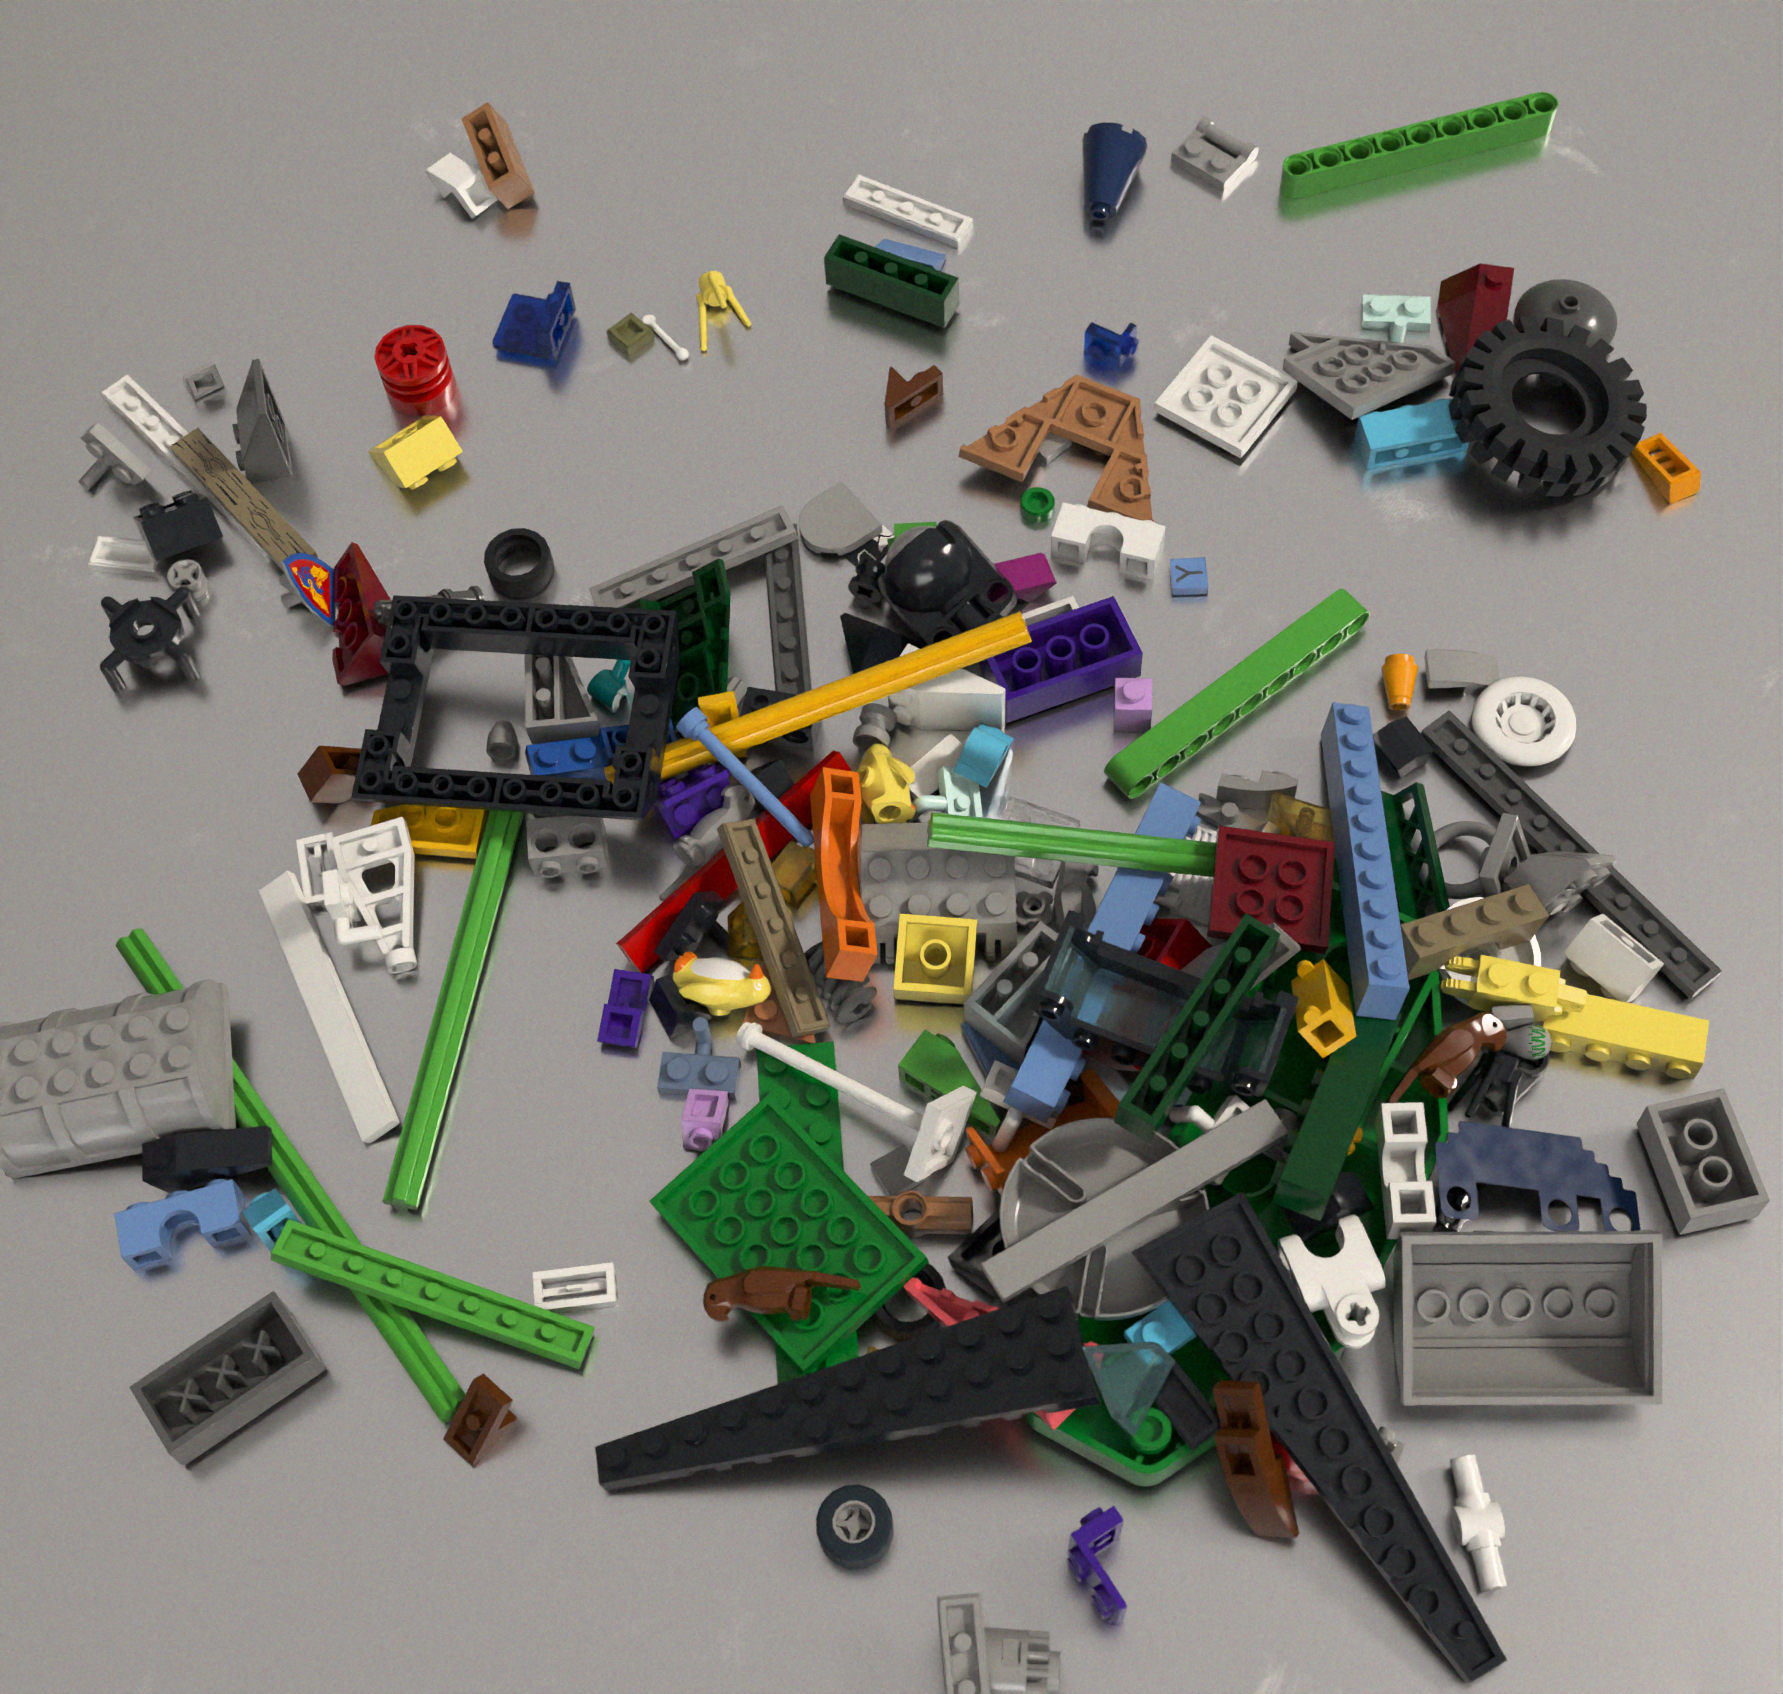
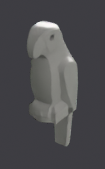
(704, 839)
(1074, 893)

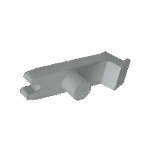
(1228, 815)

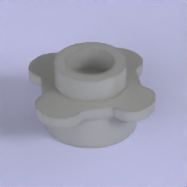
(1031, 918)

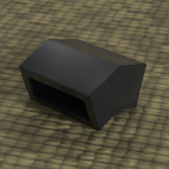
(1402, 746)

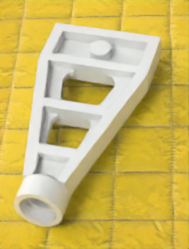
(369, 849)

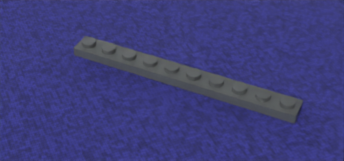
(1550, 832)

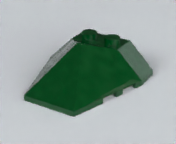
(702, 636)

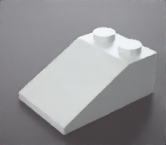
(950, 702)

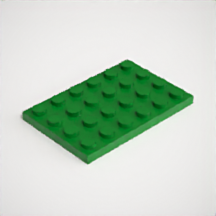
(783, 1202)

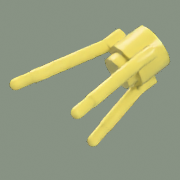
(715, 293)

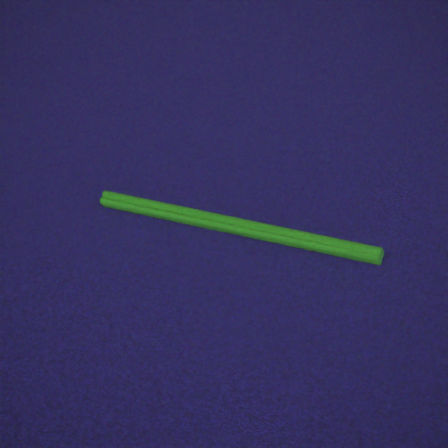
(312, 1202)

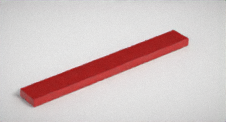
(717, 875)

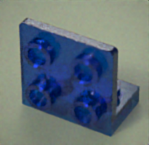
(536, 324)

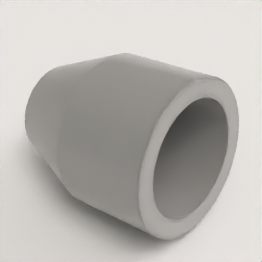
(501, 741)

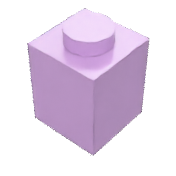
(1132, 704)

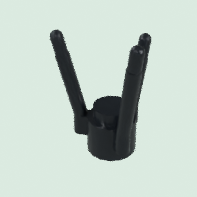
(1494, 1069)

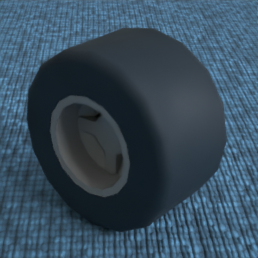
(854, 1510)

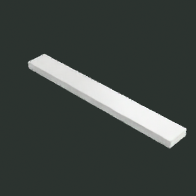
(160, 432)
(329, 1008)

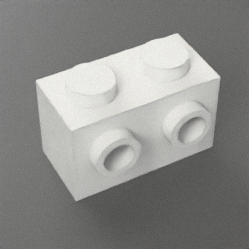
(1612, 959)

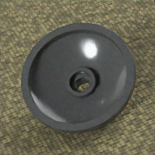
(1572, 303)

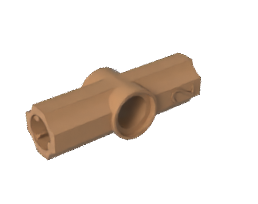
(938, 1213)

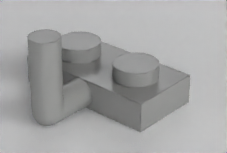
(111, 453)

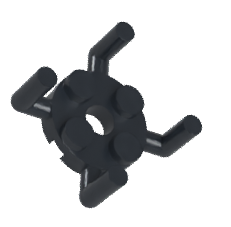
(154, 646)

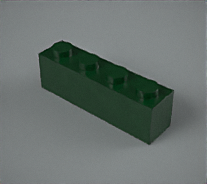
(892, 280)

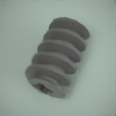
(846, 997)

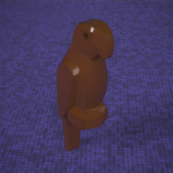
(1451, 1054)
(769, 1292)

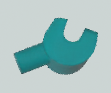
(610, 686)

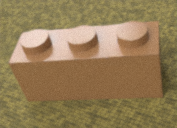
(497, 155)

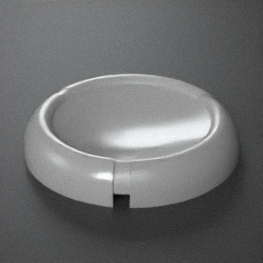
(1068, 1171)

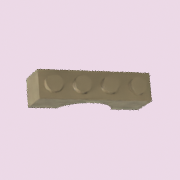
(1500, 918)

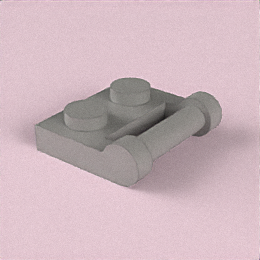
(1210, 162)

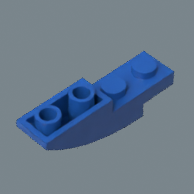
(580, 756)

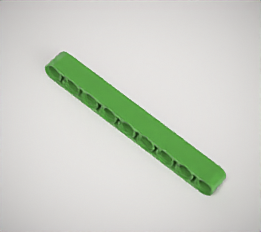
(1418, 145)
(1236, 693)

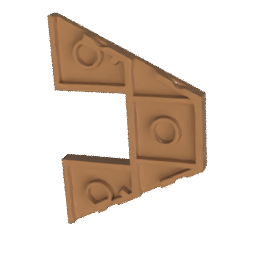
(1086, 415)

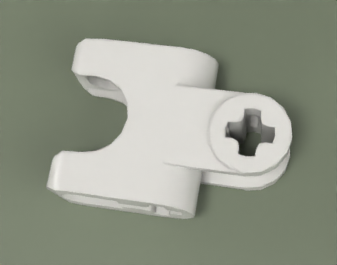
(1340, 1282)

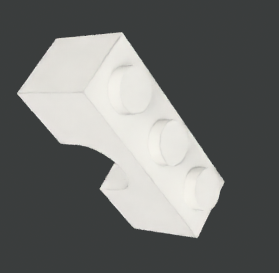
(1083, 528)
(1401, 1150)

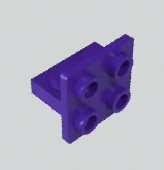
(691, 797)

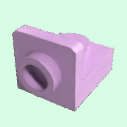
(703, 1118)

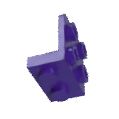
(1097, 1532)

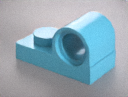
(983, 754)

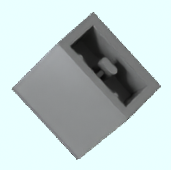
(1561, 876)

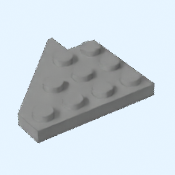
(1363, 372)

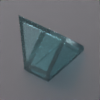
(1129, 1378)

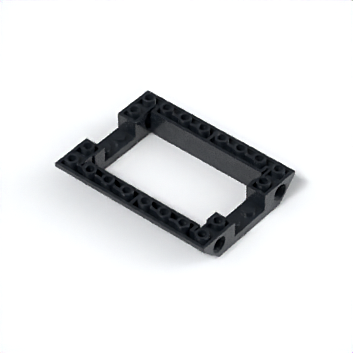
(431, 623)

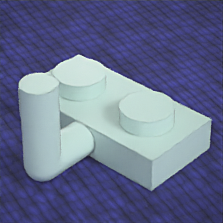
(1396, 314)
(956, 796)

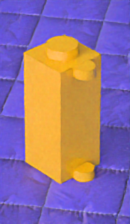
(1323, 1007)

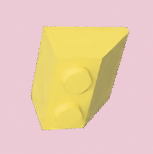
(417, 452)
(934, 959)

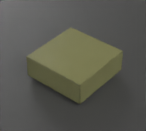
(630, 334)

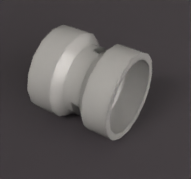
(875, 725)

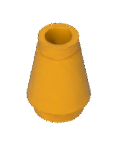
(1399, 680)

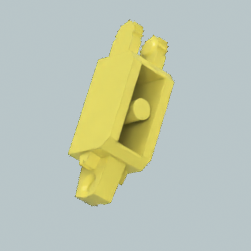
(1512, 983)

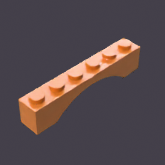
(845, 926)

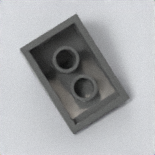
(260, 430)

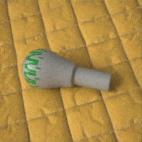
(1527, 1042)

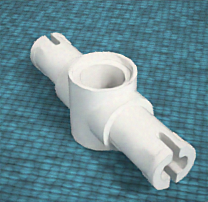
(1478, 1523)

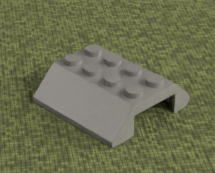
(916, 879)

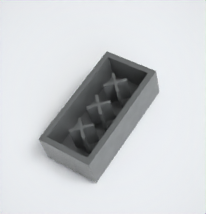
(227, 1378)

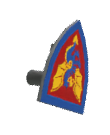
(310, 583)

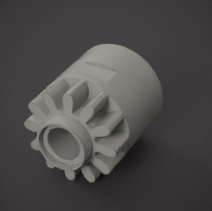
(1021, 1662)

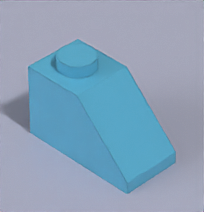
(268, 1216)

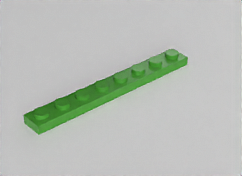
(432, 1293)

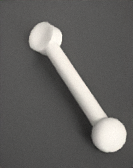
(650, 321)

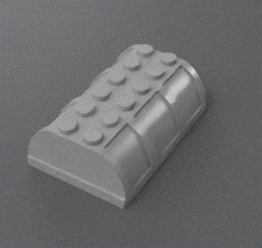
(114, 1078)
(1528, 1317)

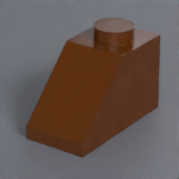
(330, 774)

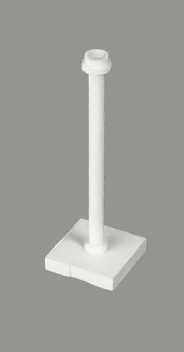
(937, 1129)

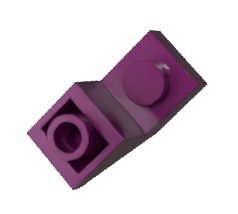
(1028, 575)

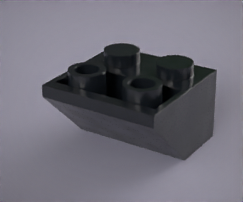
(177, 525)

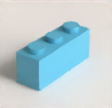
(1407, 434)

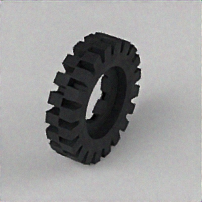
(1600, 388)

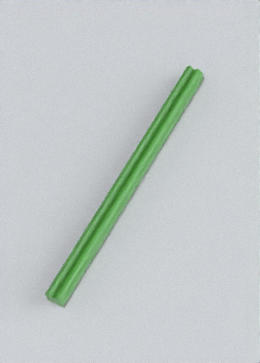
(1073, 844)
(452, 1012)

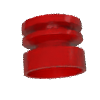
(415, 370)

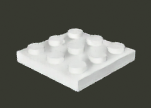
(1225, 396)

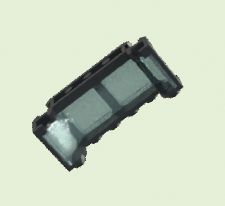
(1127, 1003)

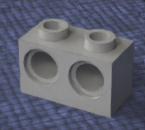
(566, 835)

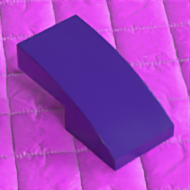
(626, 1008)

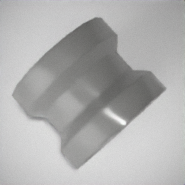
(190, 572)

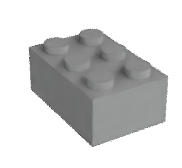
(1702, 1161)

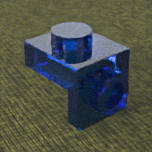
(1110, 346)

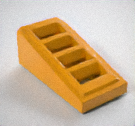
(1671, 486)

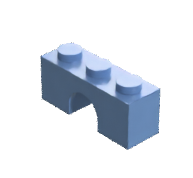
(148, 1228)

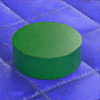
(1037, 505)
(1153, 1433)

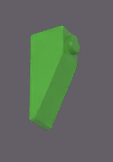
(937, 1068)

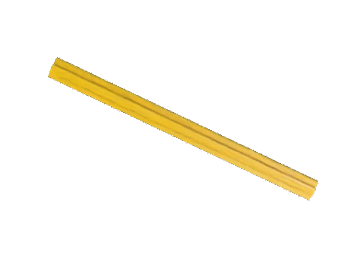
(849, 693)

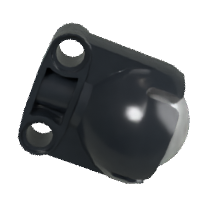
(942, 582)

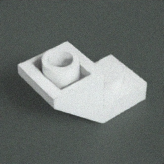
(465, 182)

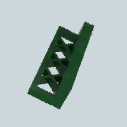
(1407, 864)

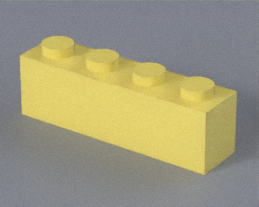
(1631, 1035)

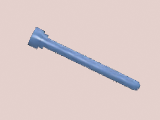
(694, 726)

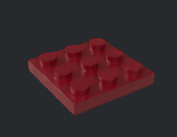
(1272, 881)

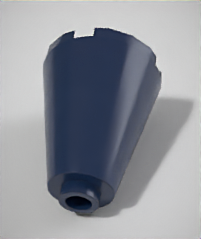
(1109, 166)

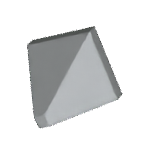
(203, 380)

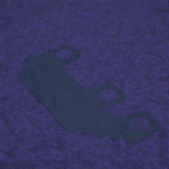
(1529, 1161)

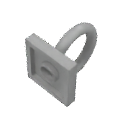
(1505, 854)

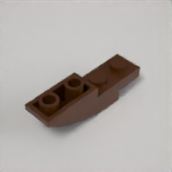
(1249, 1463)

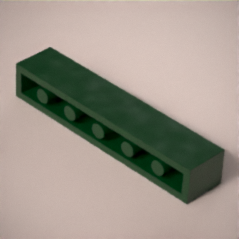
(1196, 1028)
(1331, 1118)

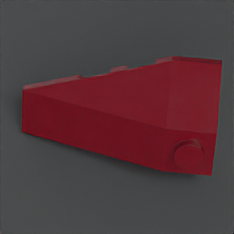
(1471, 305)
(358, 630)

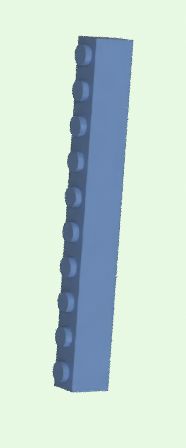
(1364, 863)
(1122, 912)

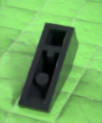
(205, 1156)

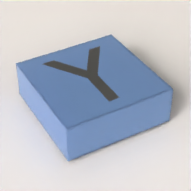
(1188, 576)

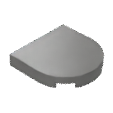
(837, 522)

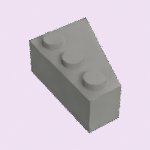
(556, 701)
(1004, 1000)

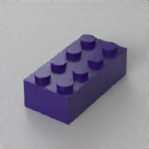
(1066, 659)

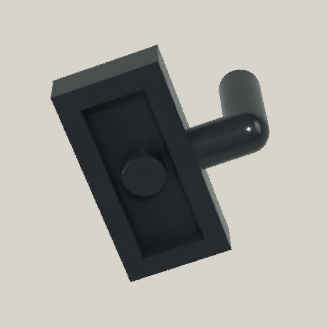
(695, 918)

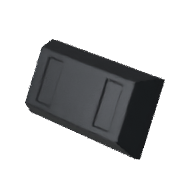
(1187, 1408)

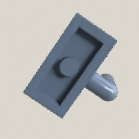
(698, 1070)

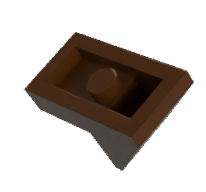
(908, 397)
(480, 1420)

